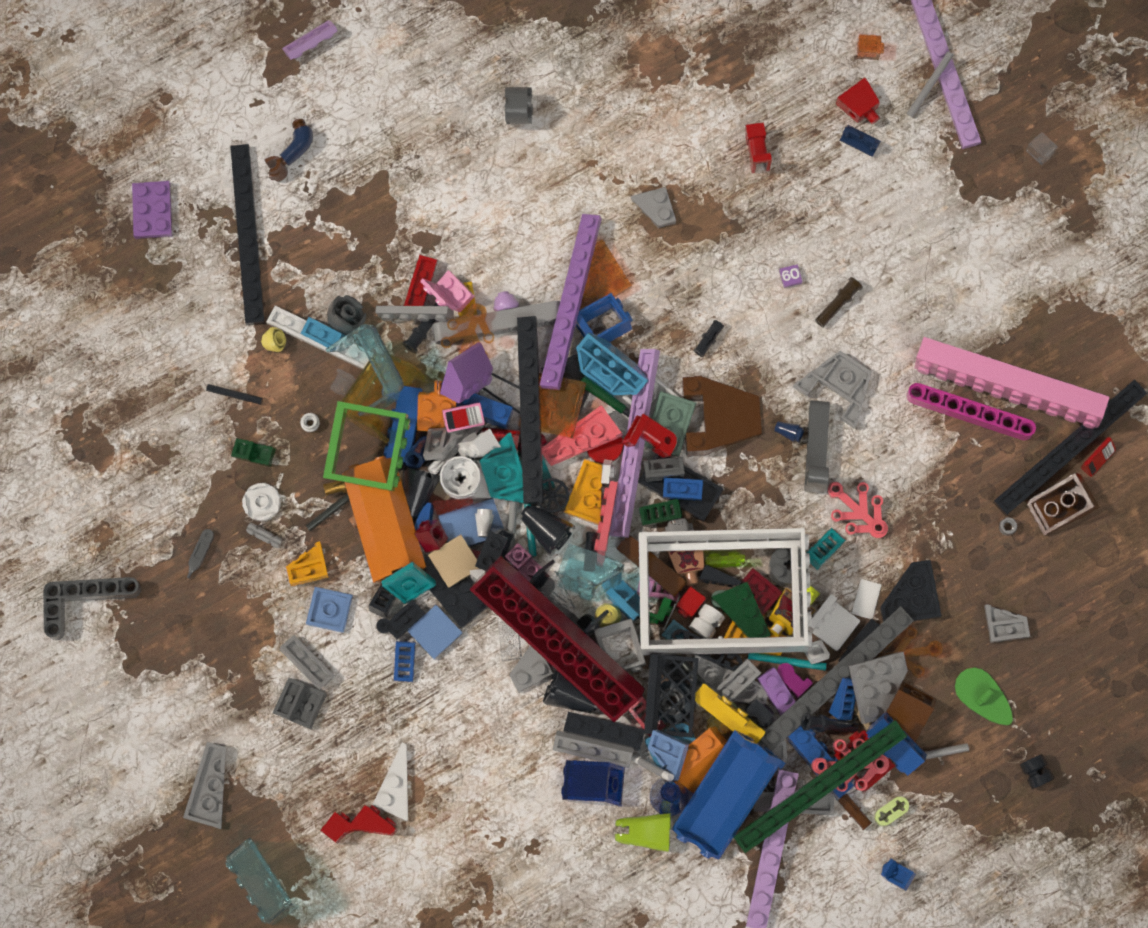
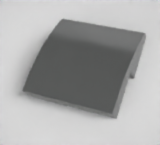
(299, 703)

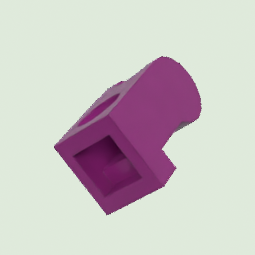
(793, 681)

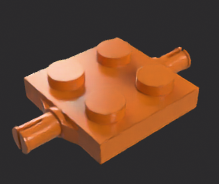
(430, 408)

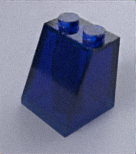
(593, 783)

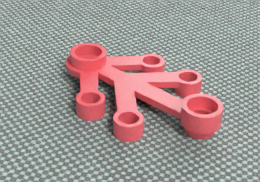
(859, 512)
(873, 769)

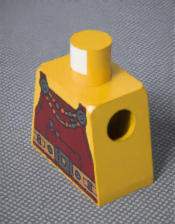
(783, 615)

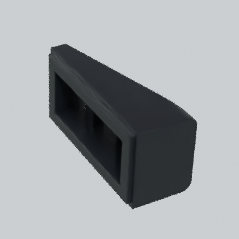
(714, 576)
(378, 610)

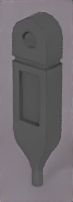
(200, 551)

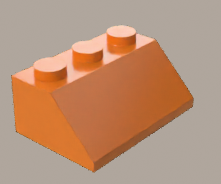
(700, 758)

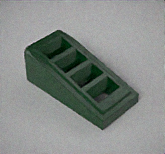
(645, 518)

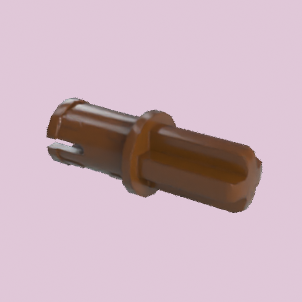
(854, 811)

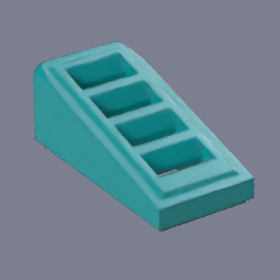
(816, 558)

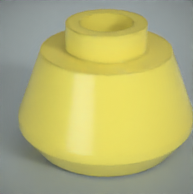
(274, 340)
(609, 619)

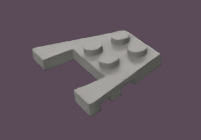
(844, 378)

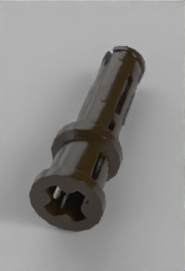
(844, 295)

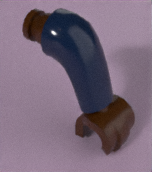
(300, 144)

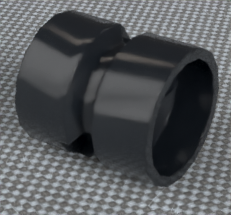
(1037, 764)

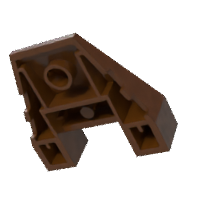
(727, 413)

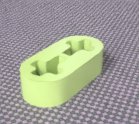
(894, 815)

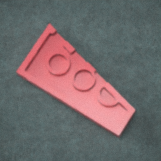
(589, 433)

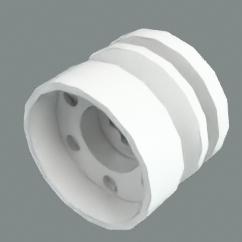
(460, 466)

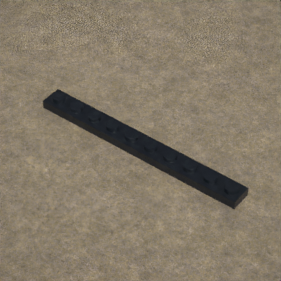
(247, 234)
(530, 410)
(1068, 449)

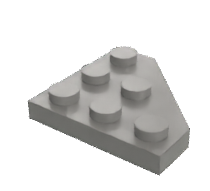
(877, 683)

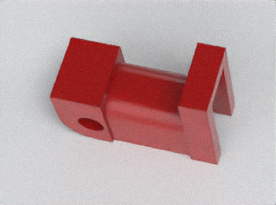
(755, 139)
(653, 433)

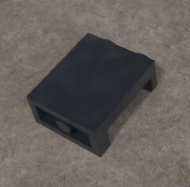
(495, 545)

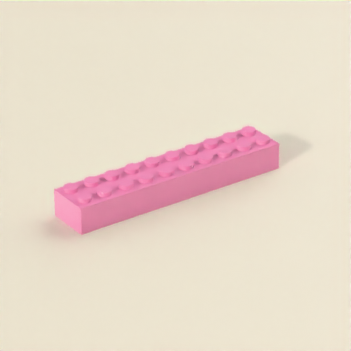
(1011, 383)

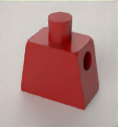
(860, 102)

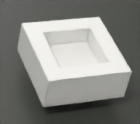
(607, 471)
(817, 652)

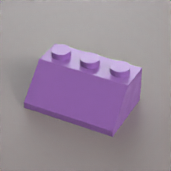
(467, 374)

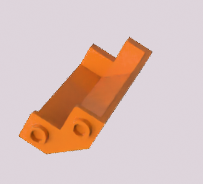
(383, 521)

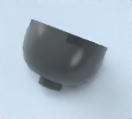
(345, 314)

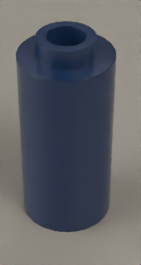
(414, 457)

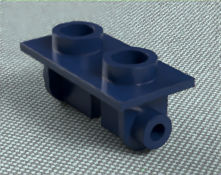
(860, 140)

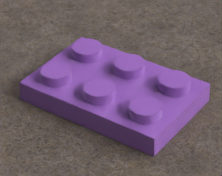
(152, 209)

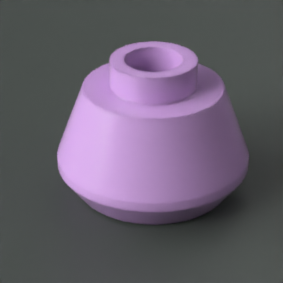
(505, 301)

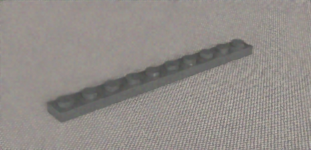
(829, 684)

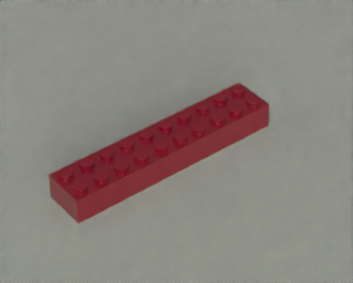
(557, 639)

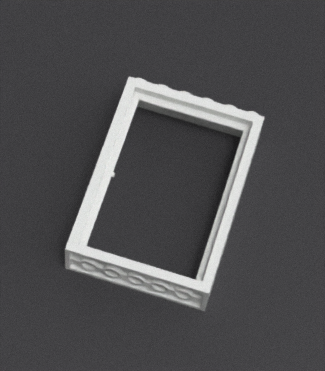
(725, 540)

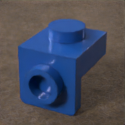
(897, 874)

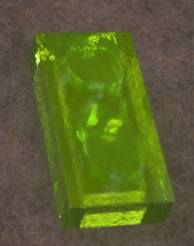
(733, 559)

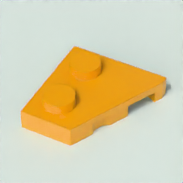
(308, 567)

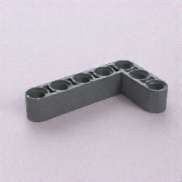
(816, 471)
(81, 595)

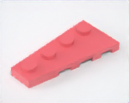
(606, 511)

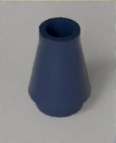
(791, 431)

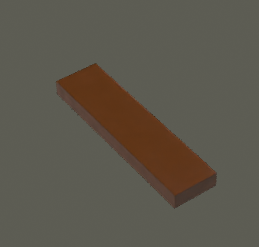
(657, 569)

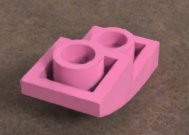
(522, 561)

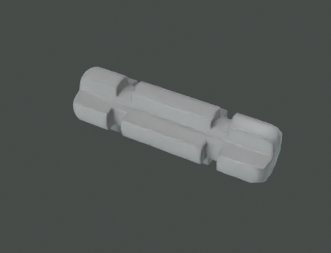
(264, 535)

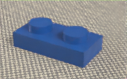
(682, 489)

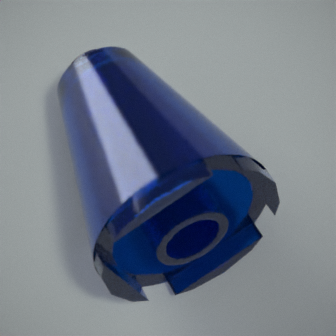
(668, 804)

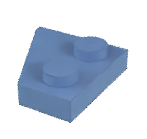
(668, 751)

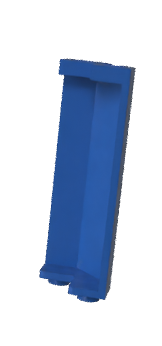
(726, 795)

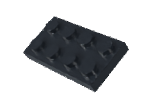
(696, 508)
(456, 600)

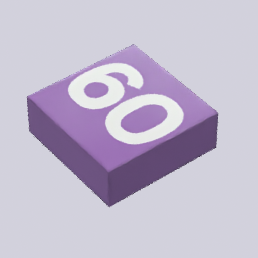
(790, 276)

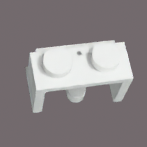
(477, 446)

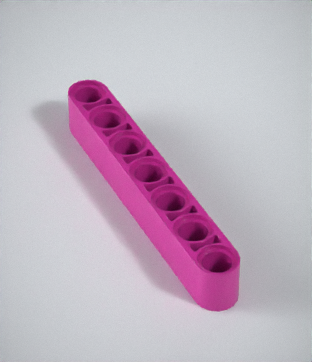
(980, 411)

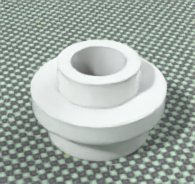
(310, 416)

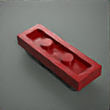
(424, 269)

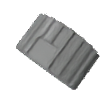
(1007, 532)

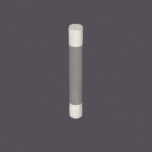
(652, 767)

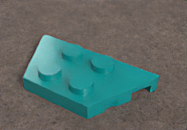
(503, 471)

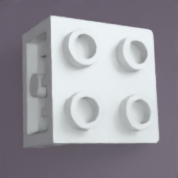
(833, 623)

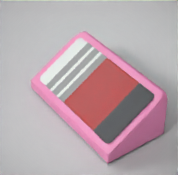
(463, 417)

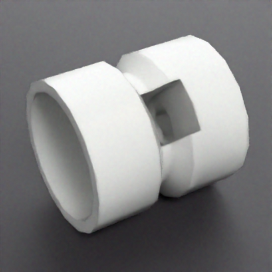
(707, 621)

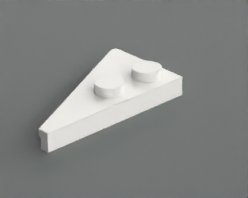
(394, 789)

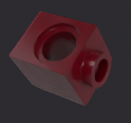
(431, 535)

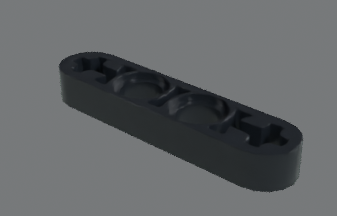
(726, 665)

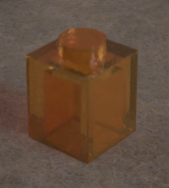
(869, 47)

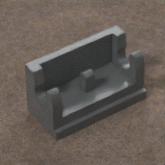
(663, 468)

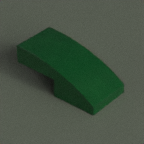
(253, 452)

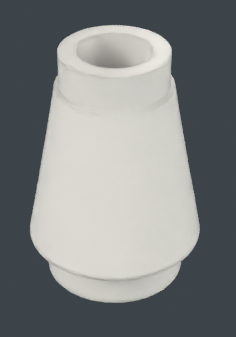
(484, 521)

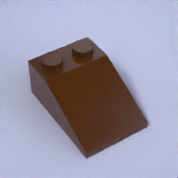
(1062, 504)

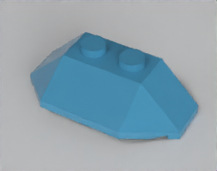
(609, 366)

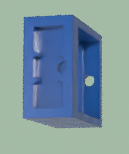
(598, 308)

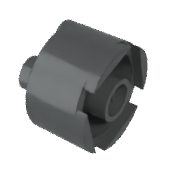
(518, 105)
(777, 567)

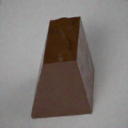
(911, 709)

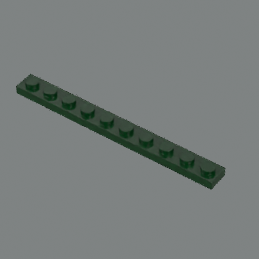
(820, 786)

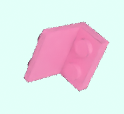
(449, 292)

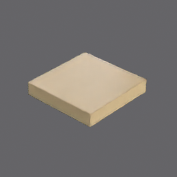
(454, 561)

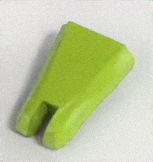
(646, 831)

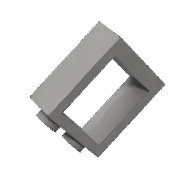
(617, 628)

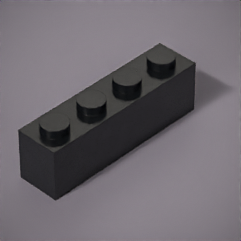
(604, 730)

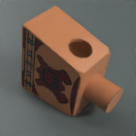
(687, 564)

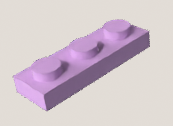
(310, 40)

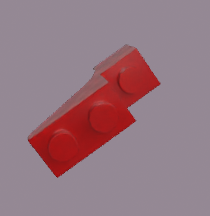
(365, 821)

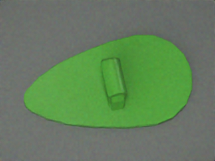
(983, 696)

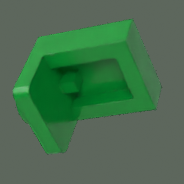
(665, 610)

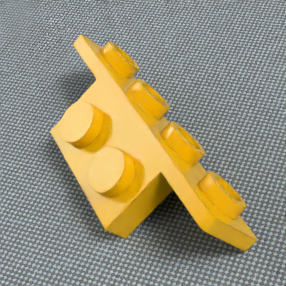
(725, 712)

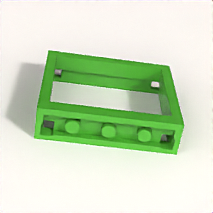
(335, 442)

